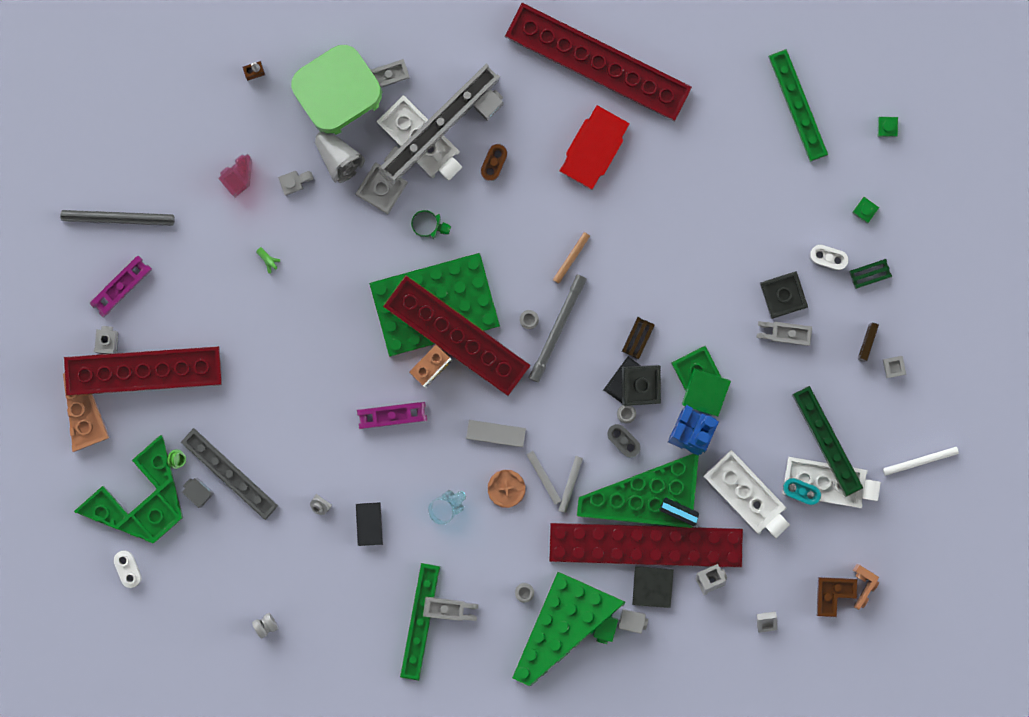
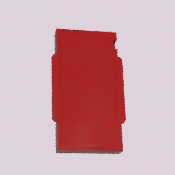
(594, 147)

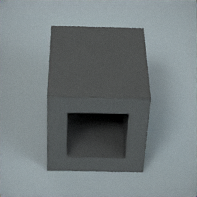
(197, 492)

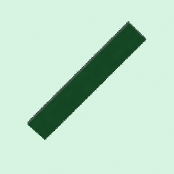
(827, 441)

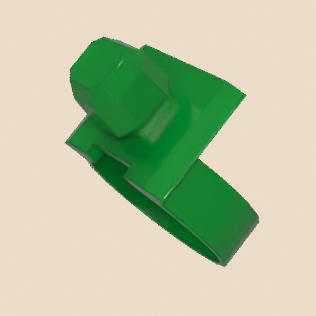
(442, 228)

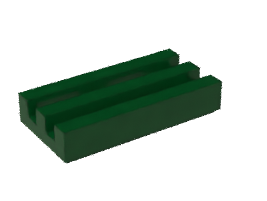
(885, 268)

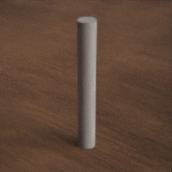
(544, 478)
(570, 484)

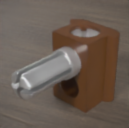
(257, 68)

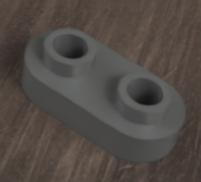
(624, 439)

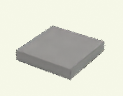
(379, 191)

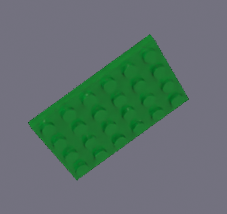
(455, 282)

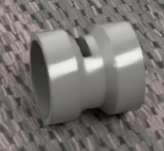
(265, 625)

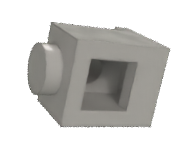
(109, 347)
(713, 572)

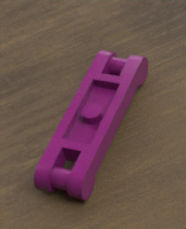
(120, 286)
(392, 415)

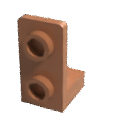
(864, 575)

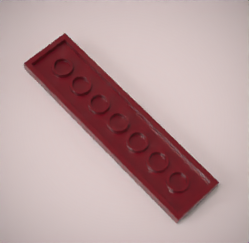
(456, 335)
(142, 371)

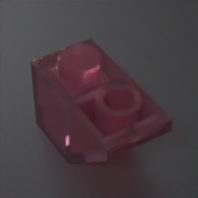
(238, 176)

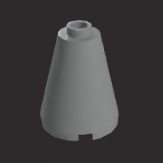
(338, 157)

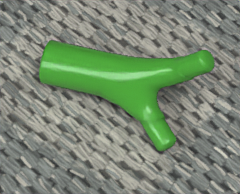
(269, 261)

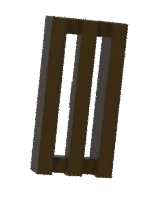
(868, 341)
(631, 352)

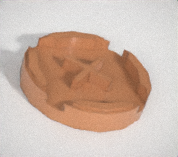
(506, 488)

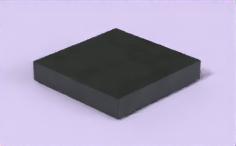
(783, 295)
(641, 385)
(652, 587)

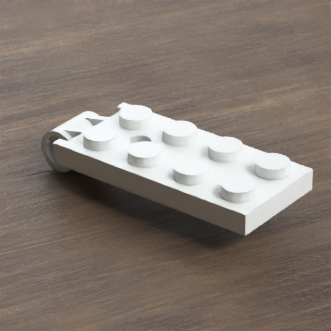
(403, 122)
(821, 476)
(743, 488)

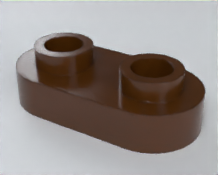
(493, 162)

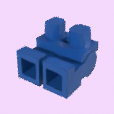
(693, 431)

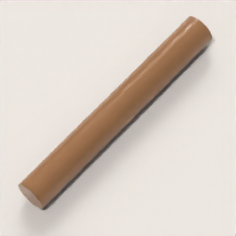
(570, 259)

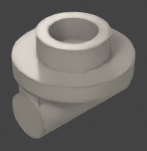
(319, 505)

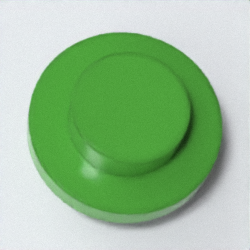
(176, 459)

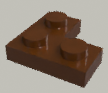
(829, 590)

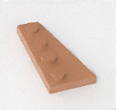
(85, 421)

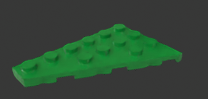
(642, 495)
(566, 618)

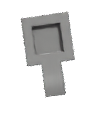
(293, 182)

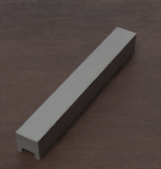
(438, 124)

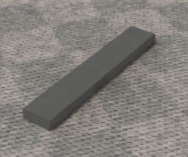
(229, 473)

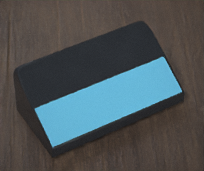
(679, 511)

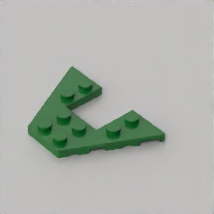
(152, 516)

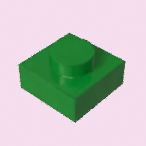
(887, 127)
(865, 210)

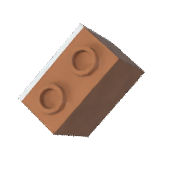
(430, 366)

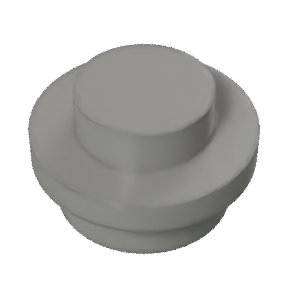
(529, 319)
(626, 414)
(524, 592)

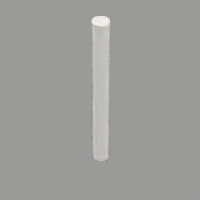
(920, 461)

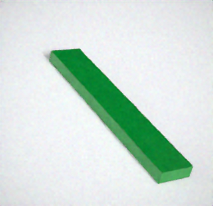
(798, 105)
(419, 624)

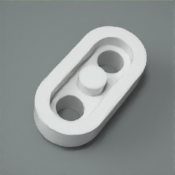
(828, 257)
(128, 568)

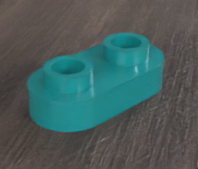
(801, 491)

